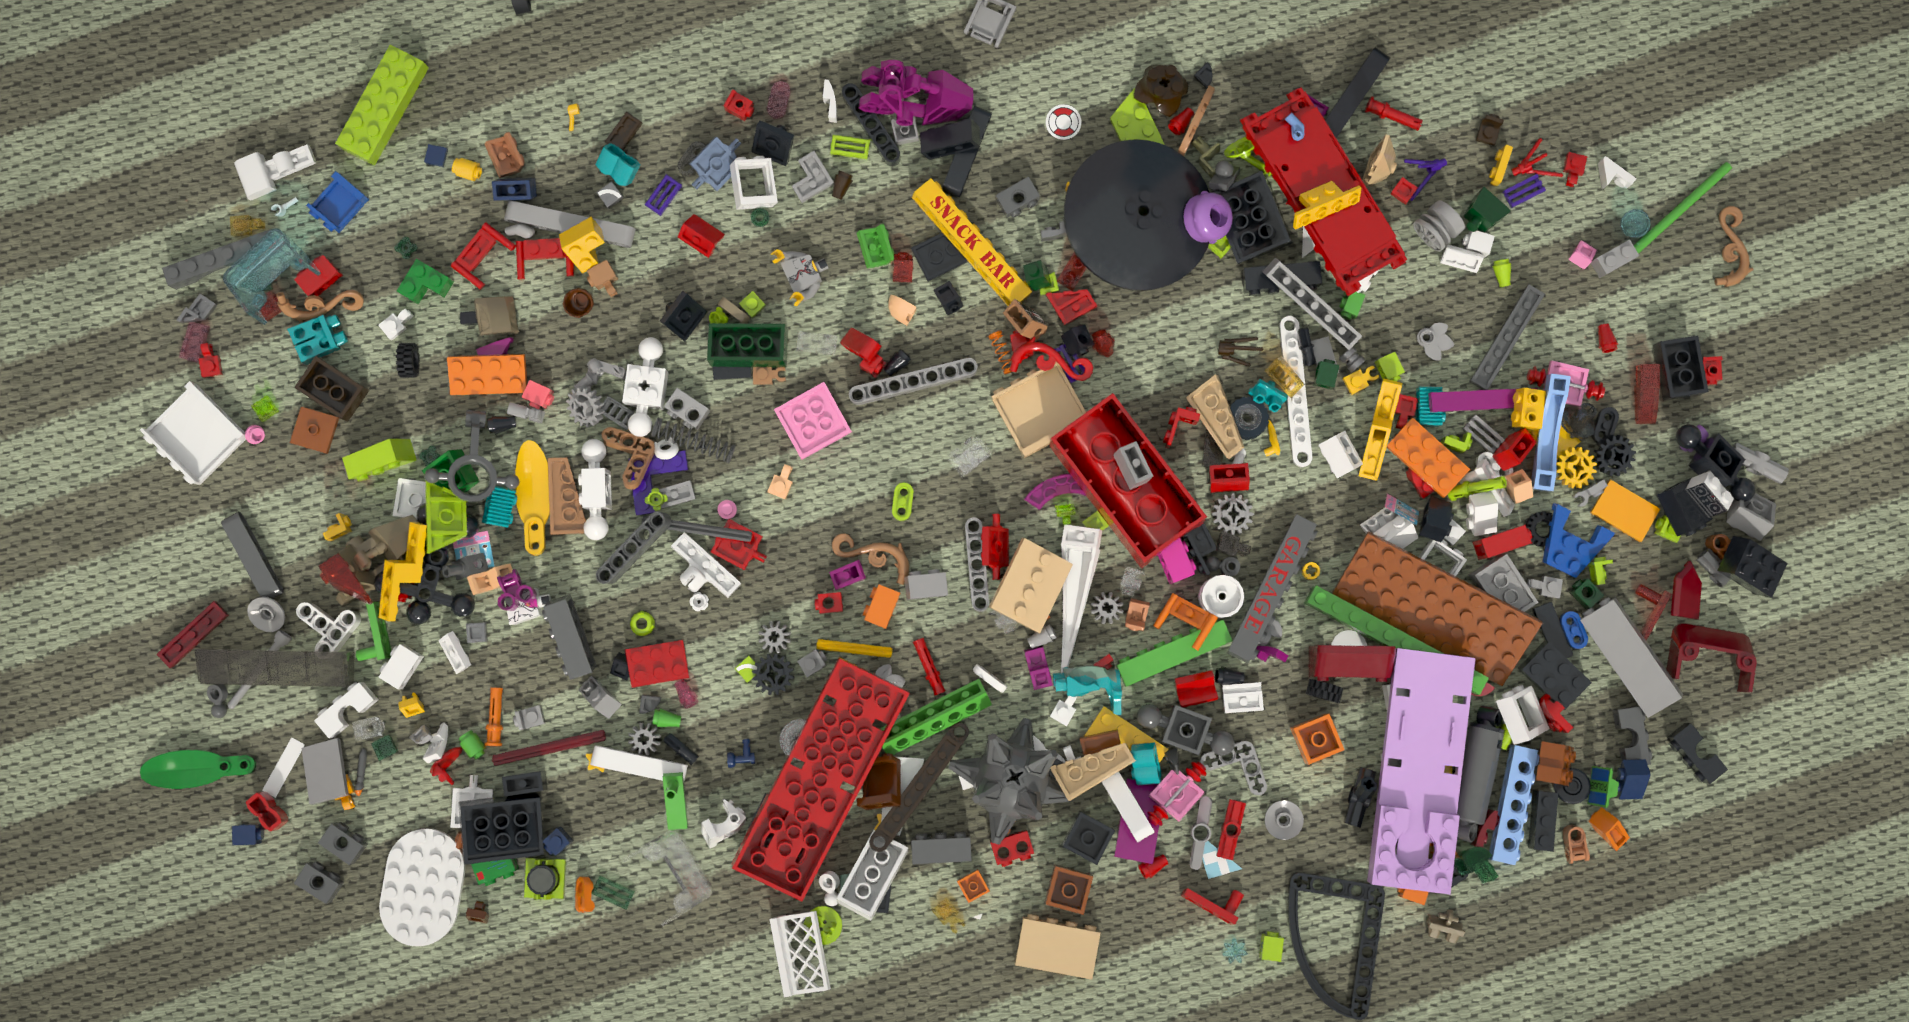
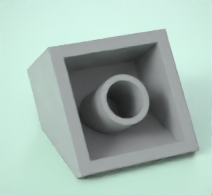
(1753, 516)

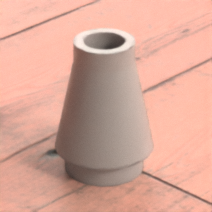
(1046, 636)

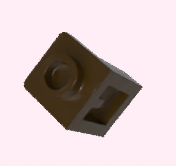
(1489, 129)

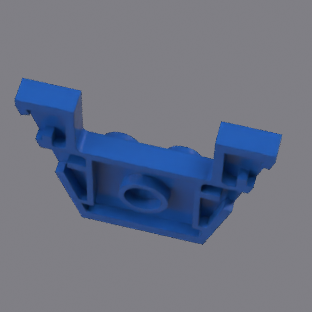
(1568, 551)

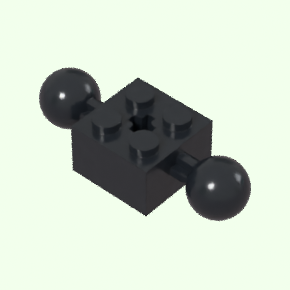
(1719, 458)

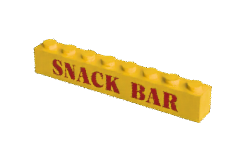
(971, 243)

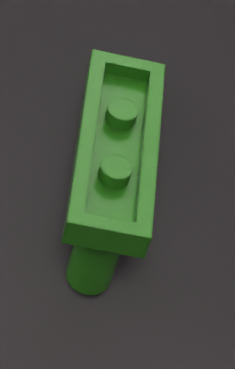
(380, 636)
(675, 801)

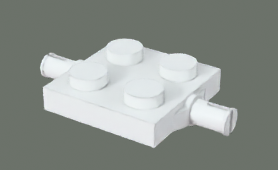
(465, 794)

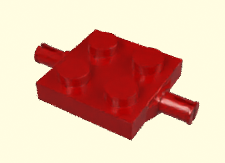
(995, 546)
(738, 551)

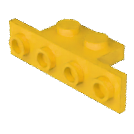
(1323, 202)

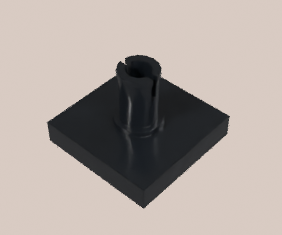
(773, 142)
(683, 316)

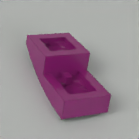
(1038, 667)

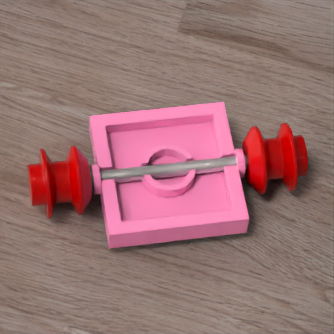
(1577, 382)
(1176, 794)

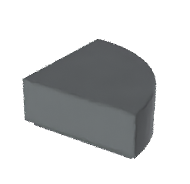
(648, 703)

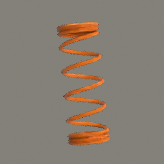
(998, 335)

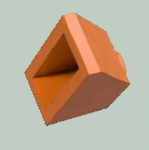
(1609, 828)

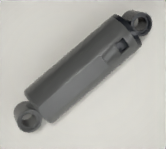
(1479, 770)

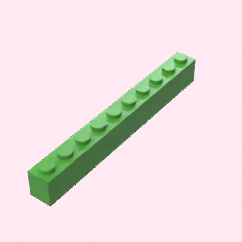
(1373, 627)

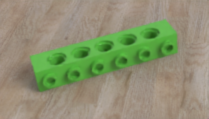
(936, 716)

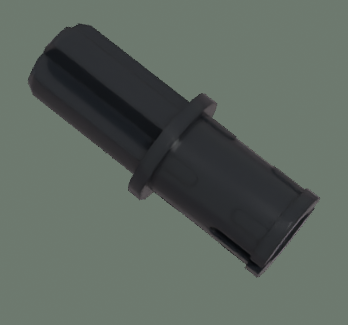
(1306, 347)
(680, 748)

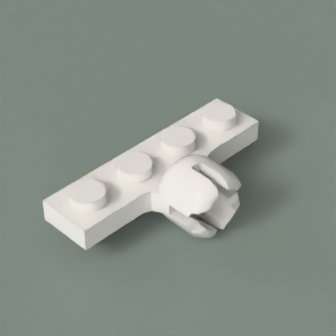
(703, 568)

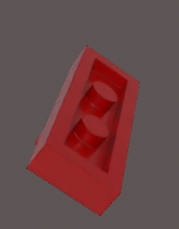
(1225, 914)

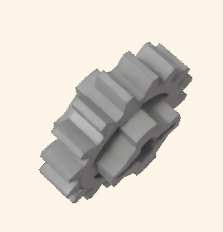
(585, 406)
(1232, 506)

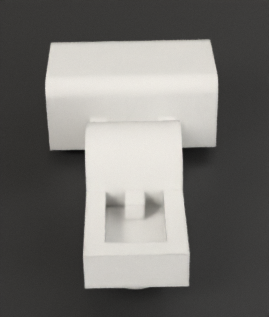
(259, 175)

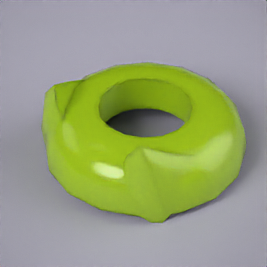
(650, 623)

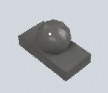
(1224, 176)

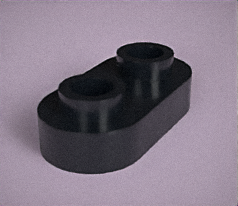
(1604, 426)

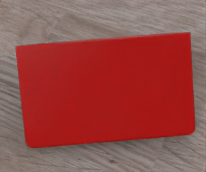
(700, 235)
(1196, 689)

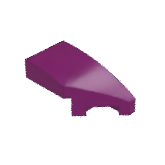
(497, 348)
(1265, 651)

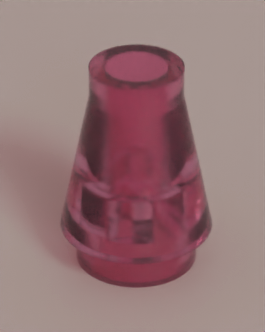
(686, 695)

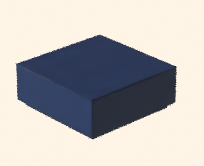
(436, 155)

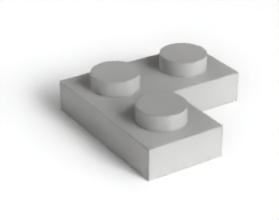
(816, 180)

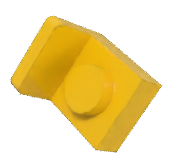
(336, 531)

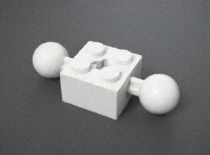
(653, 397)
(596, 489)

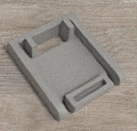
(989, 24)

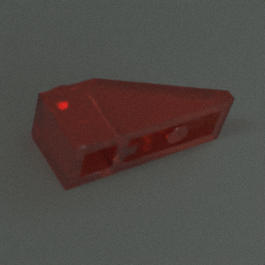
(342, 578)

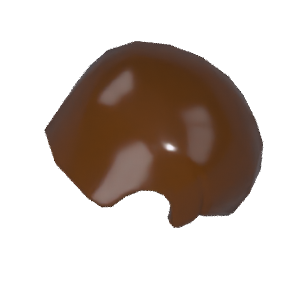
(578, 302)

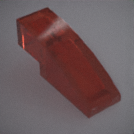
(1647, 393)

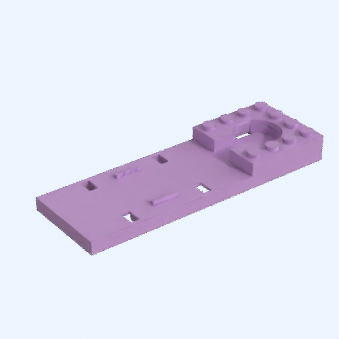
(1418, 798)

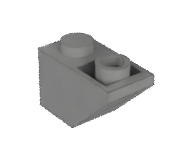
(599, 697)

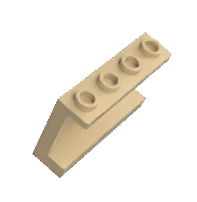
(1057, 946)

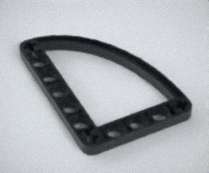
(1358, 980)

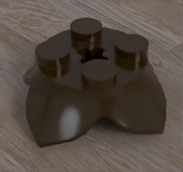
(1166, 98)

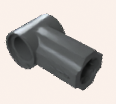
(1711, 563)

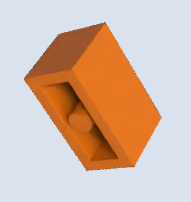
(882, 606)

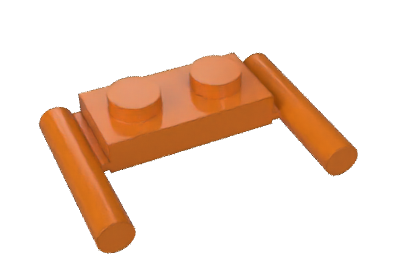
(1189, 614)

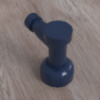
(747, 756)

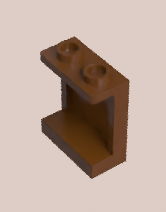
(882, 784)

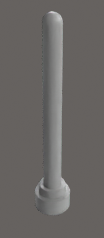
(280, 640)

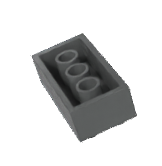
(569, 636)

